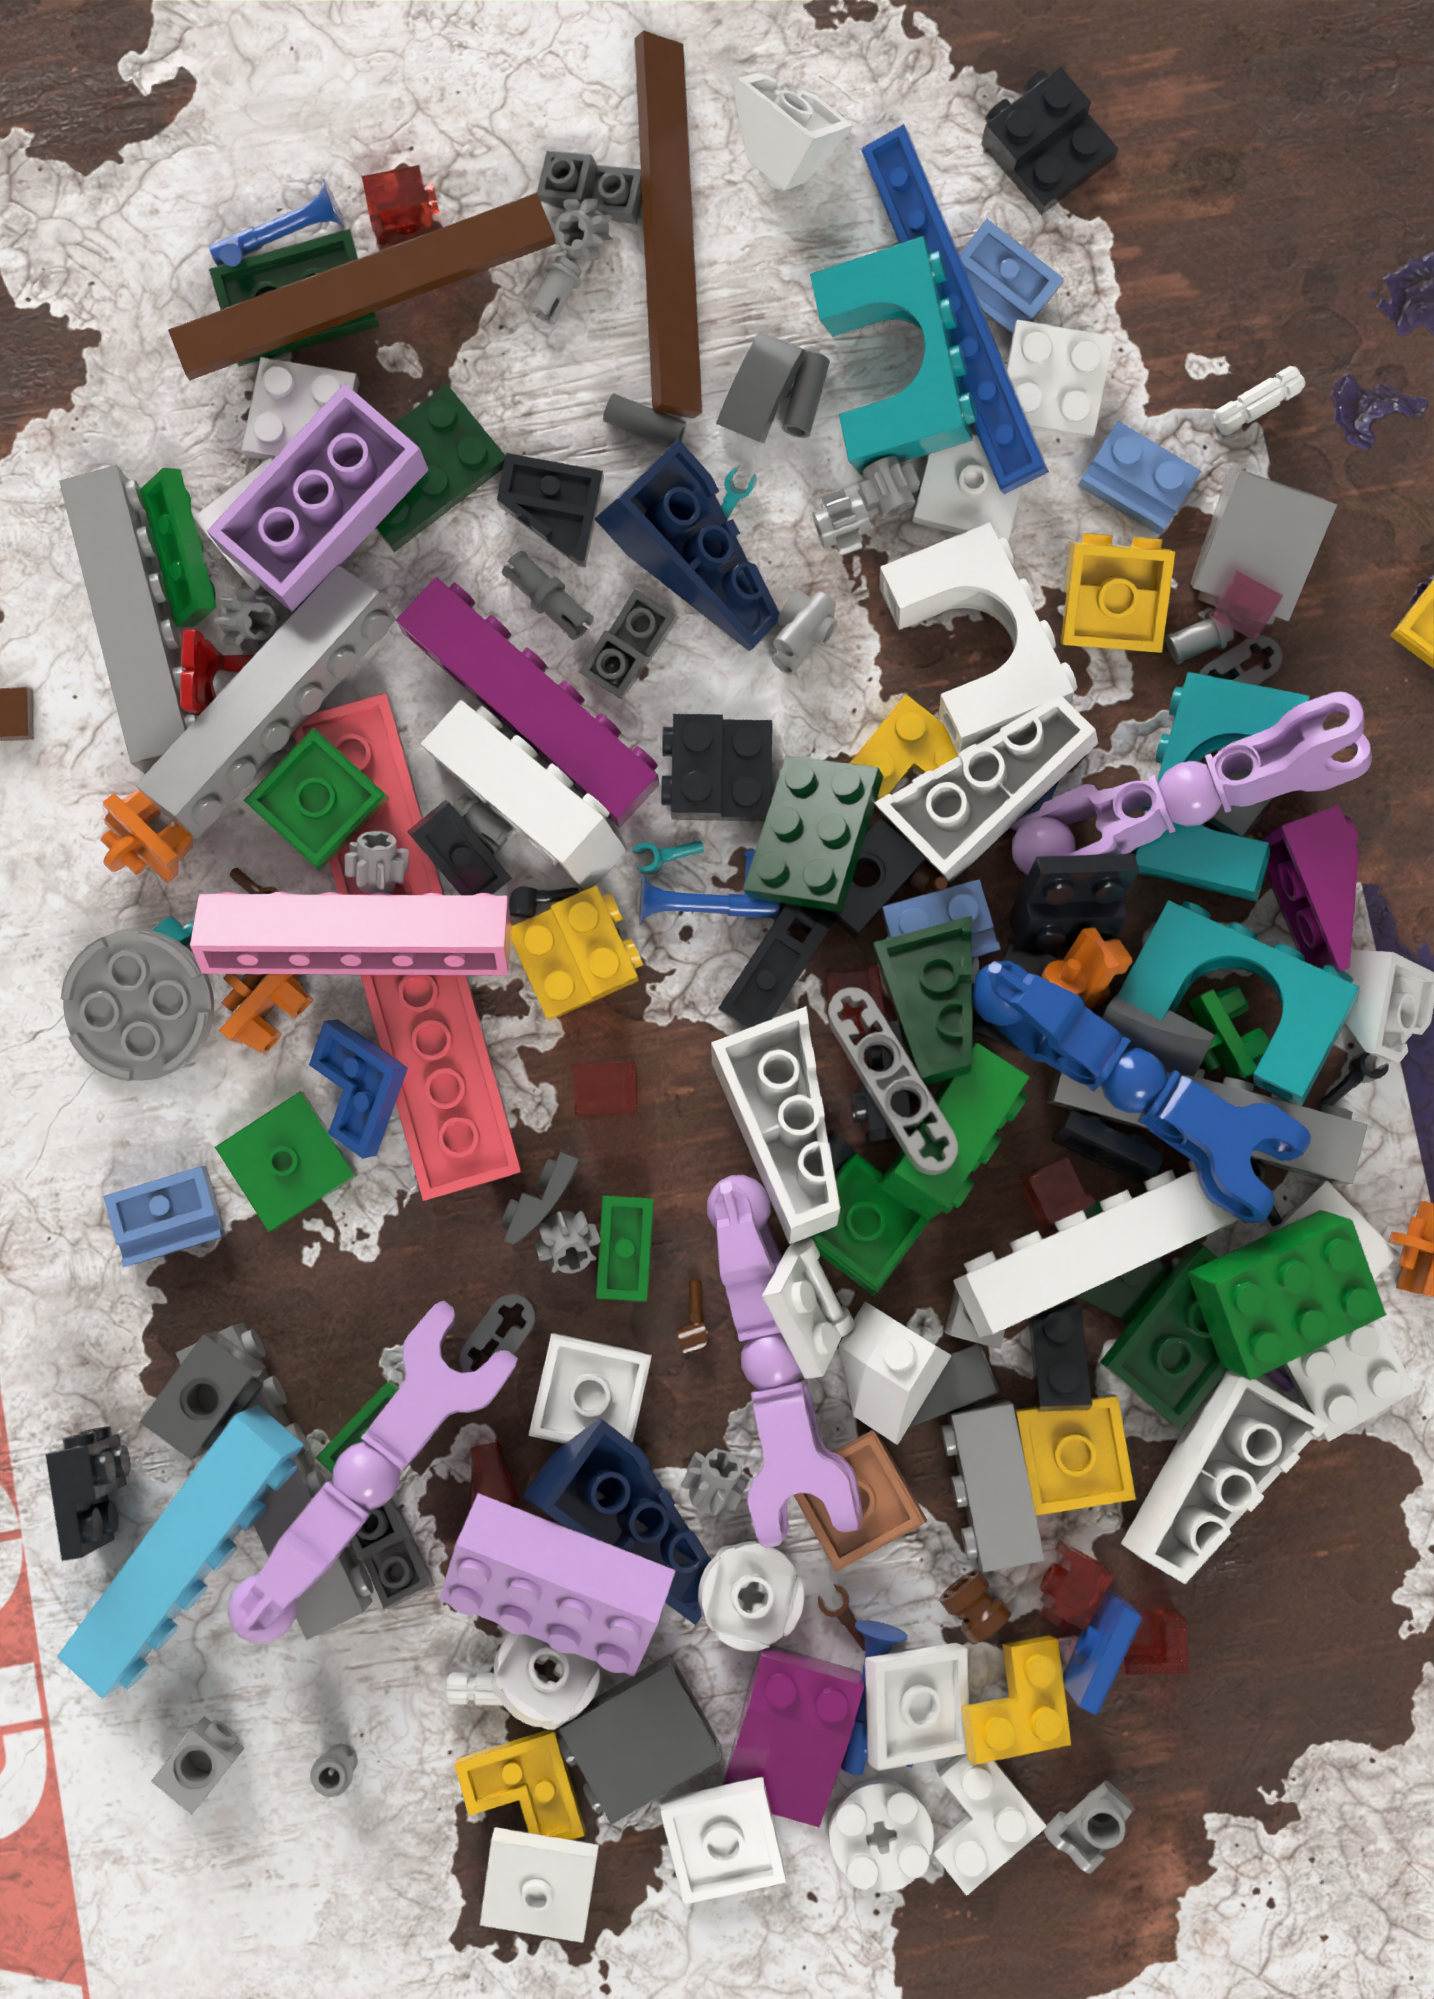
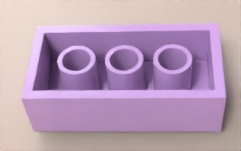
(319, 498)
(556, 1585)

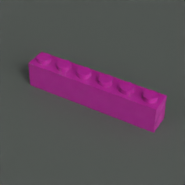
(528, 700)

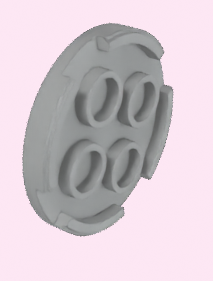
(137, 1005)

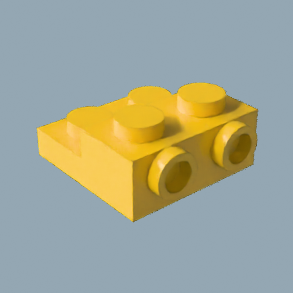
(1117, 593)
(575, 952)

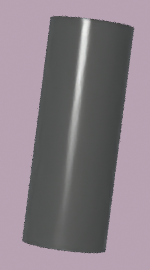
(806, 395)
(643, 420)

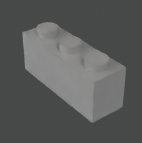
(992, 1486)

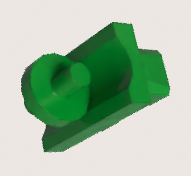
(1229, 1050)

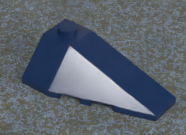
(683, 539)
(610, 1493)

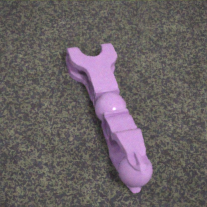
(1282, 760)
(782, 1402)
(365, 1476)

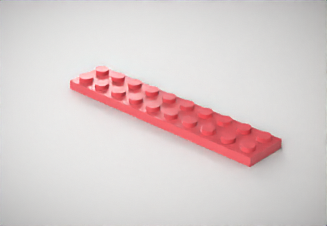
(426, 1022)

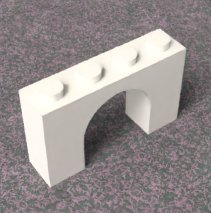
(978, 574)

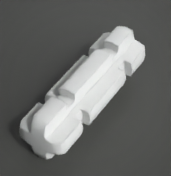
(1259, 400)
(462, 1688)

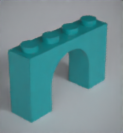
(905, 287)
(1208, 718)
(1311, 999)

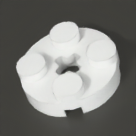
(765, 1621)
(537, 1702)
(906, 1853)

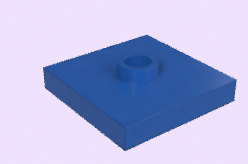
(1101, 1651)

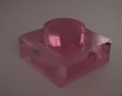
(1246, 605)

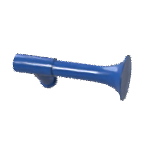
(320, 209)
(657, 900)
(878, 1640)

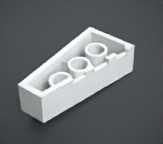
(983, 791)
(525, 793)
(779, 1109)
(1217, 1472)

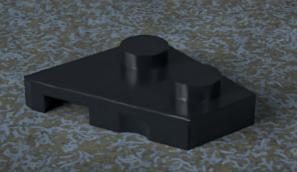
(553, 501)

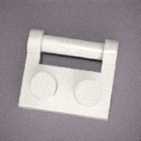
(807, 1308)

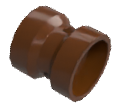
(972, 1602)

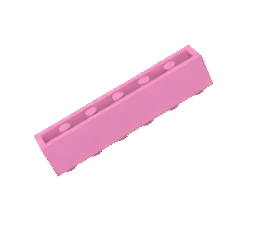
(352, 934)

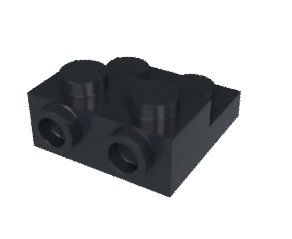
(1047, 139)
(717, 768)
(1069, 896)
(861, 1103)
(80, 1483)

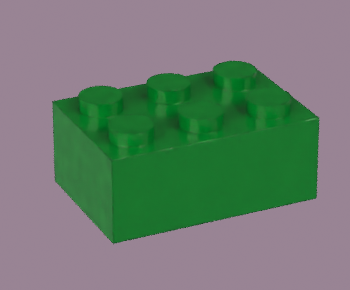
(974, 1109)
(1287, 1294)

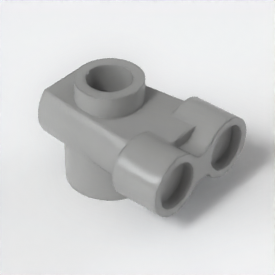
(803, 624)
(1086, 1832)

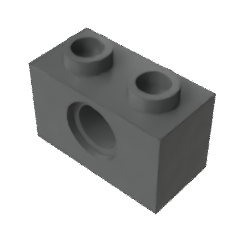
(177, 1412)

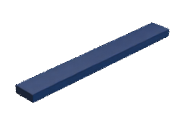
(916, 213)

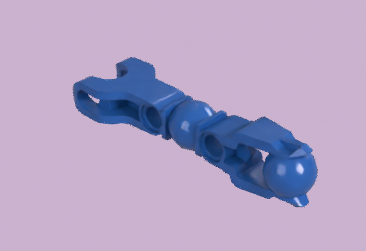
(1218, 1137)

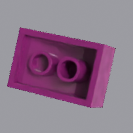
(1315, 884)
(795, 1730)

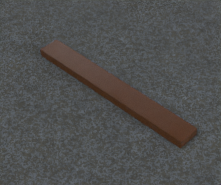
(668, 226)
(362, 286)

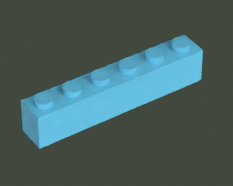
(181, 1551)

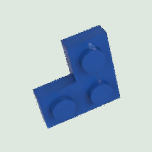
(368, 1081)

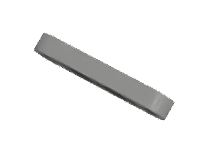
(886, 1083)

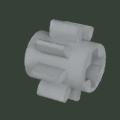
(582, 229)
(889, 486)
(841, 522)
(247, 619)
(376, 862)
(567, 1242)
(715, 1481)

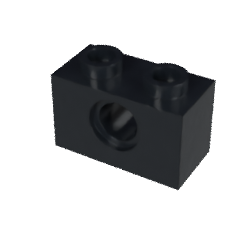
(894, 864)

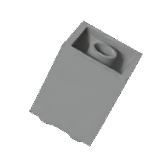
(1263, 533)

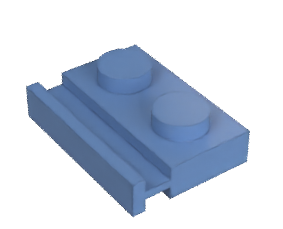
(1007, 277)
(1139, 478)
(944, 907)
(164, 1216)

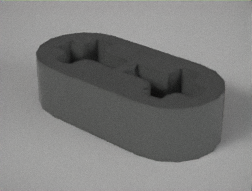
(1232, 659)
(490, 1325)

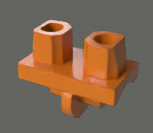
(134, 837)
(1089, 967)
(248, 1021)
(1417, 1252)

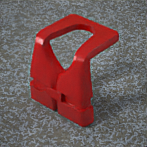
(201, 664)

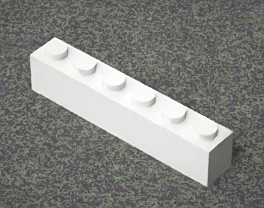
(1087, 1251)

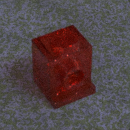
(399, 201)
(1073, 1588)

